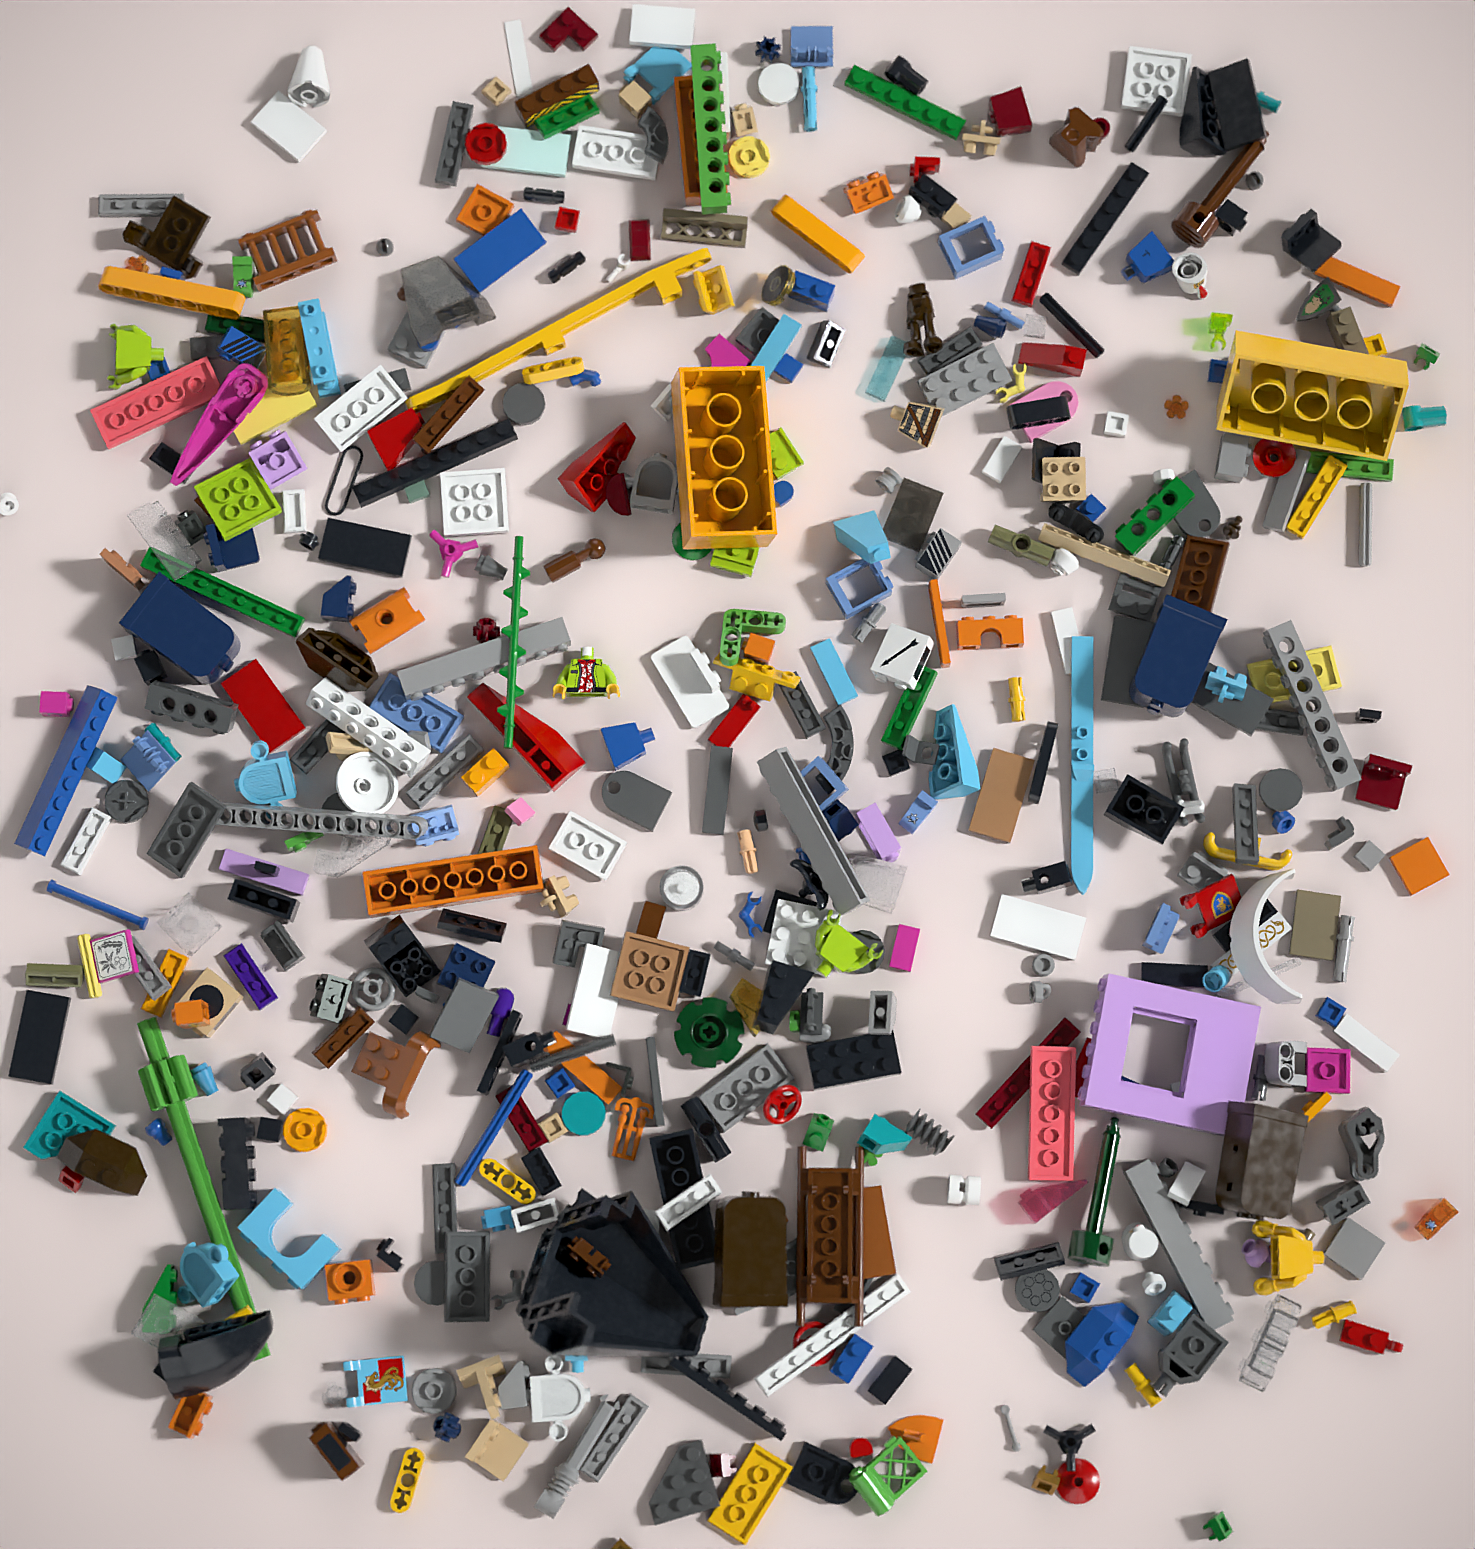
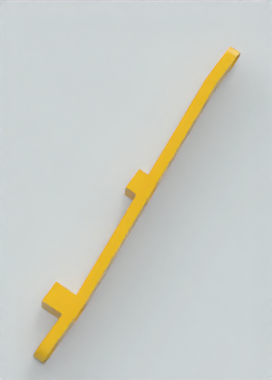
(552, 338)

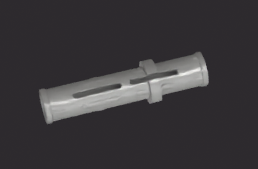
(1343, 948)

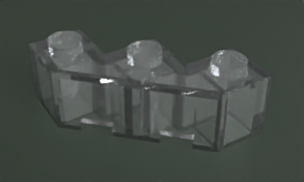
(353, 851)
(1269, 1342)

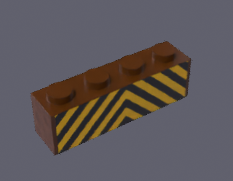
(557, 94)

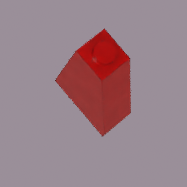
(394, 437)

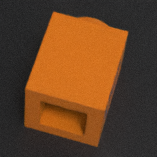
(758, 648)

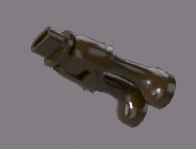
(920, 313)

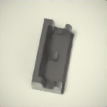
(282, 945)
(1343, 1202)

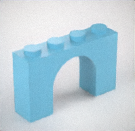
(259, 1229)

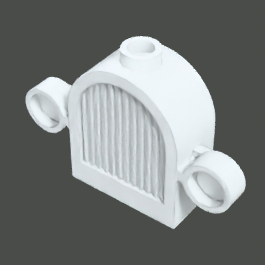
(557, 1397)

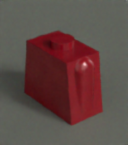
(1009, 113)

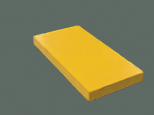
(750, 1493)

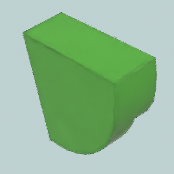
(794, 1021)

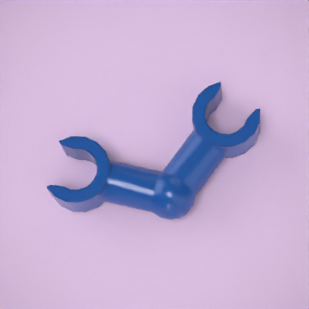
(745, 917)

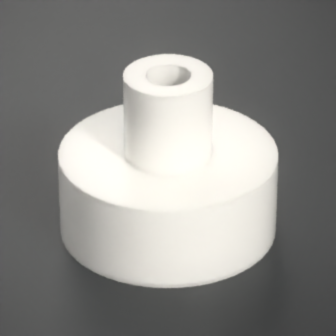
(8, 504)
(1153, 1283)

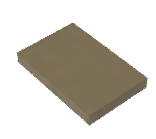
(1315, 925)

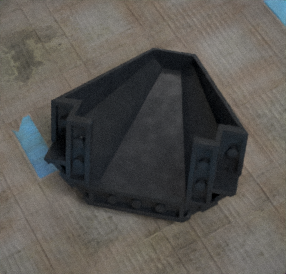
(635, 1307)

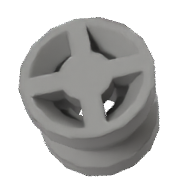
(888, 480)

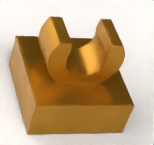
(1046, 1482)

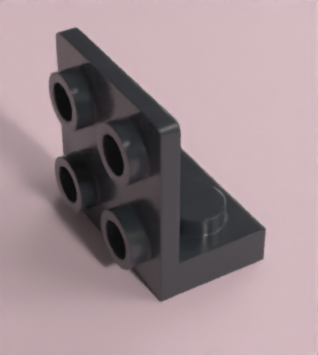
(1045, 449)

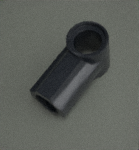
(901, 72)

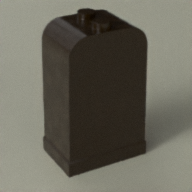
(1259, 1160)
(750, 1252)

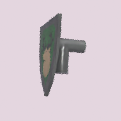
(1319, 301)

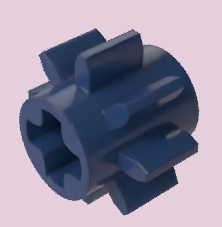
(762, 51)
(447, 1427)

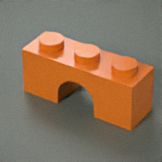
(1007, 629)

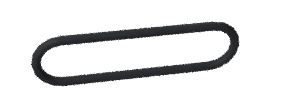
(351, 485)

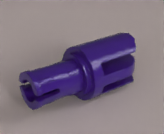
(500, 1011)

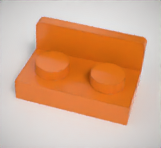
(868, 192)

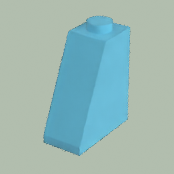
(863, 536)

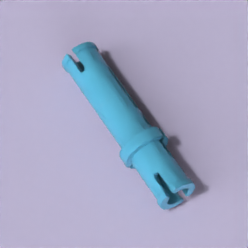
(809, 99)

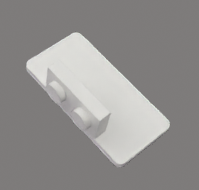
(691, 681)

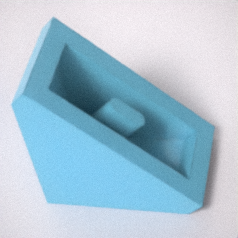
(105, 765)

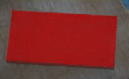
(263, 705)

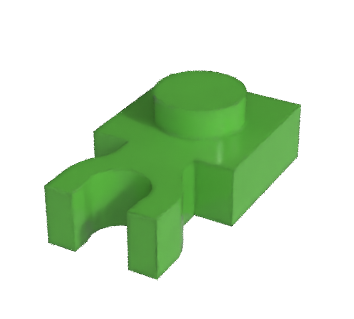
(300, 841)

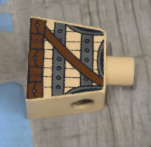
(918, 421)

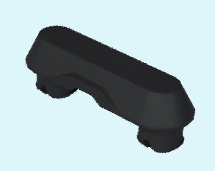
(1076, 521)

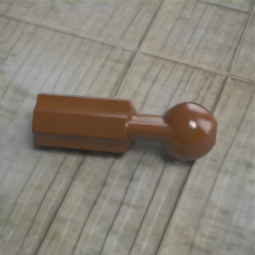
(572, 561)

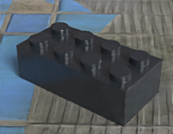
(853, 1060)

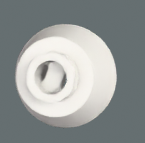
(907, 210)
(1064, 562)

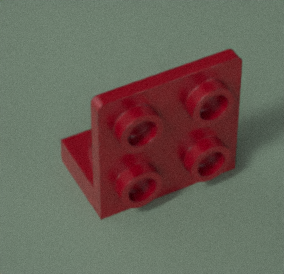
(1382, 781)

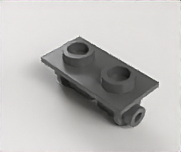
(811, 1012)

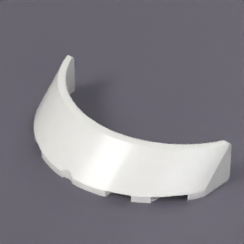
(1246, 945)

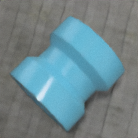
(1215, 983)

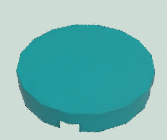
(583, 1113)

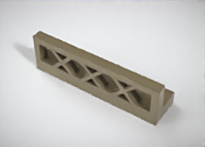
(695, 218)

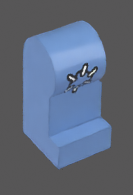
(918, 812)

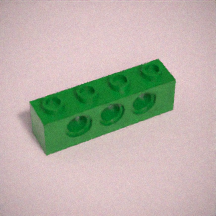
(1134, 543)

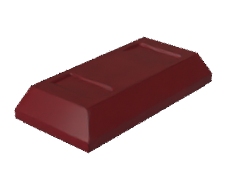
(639, 240)

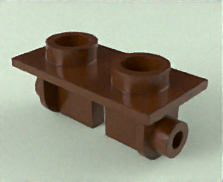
(580, 1253)

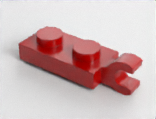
(1368, 1338)

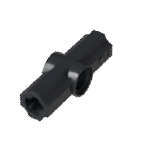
(697, 1116)

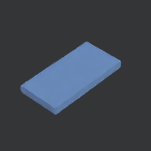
(418, 715)

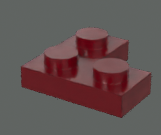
(567, 26)

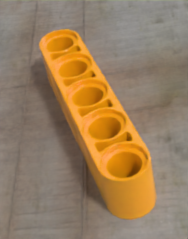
(817, 234)

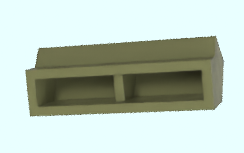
(54, 975)

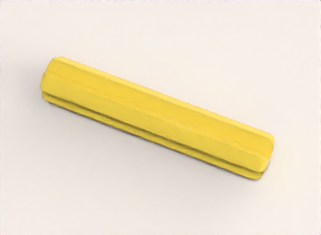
(93, 986)

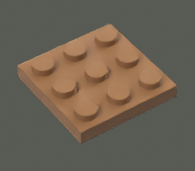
(649, 971)

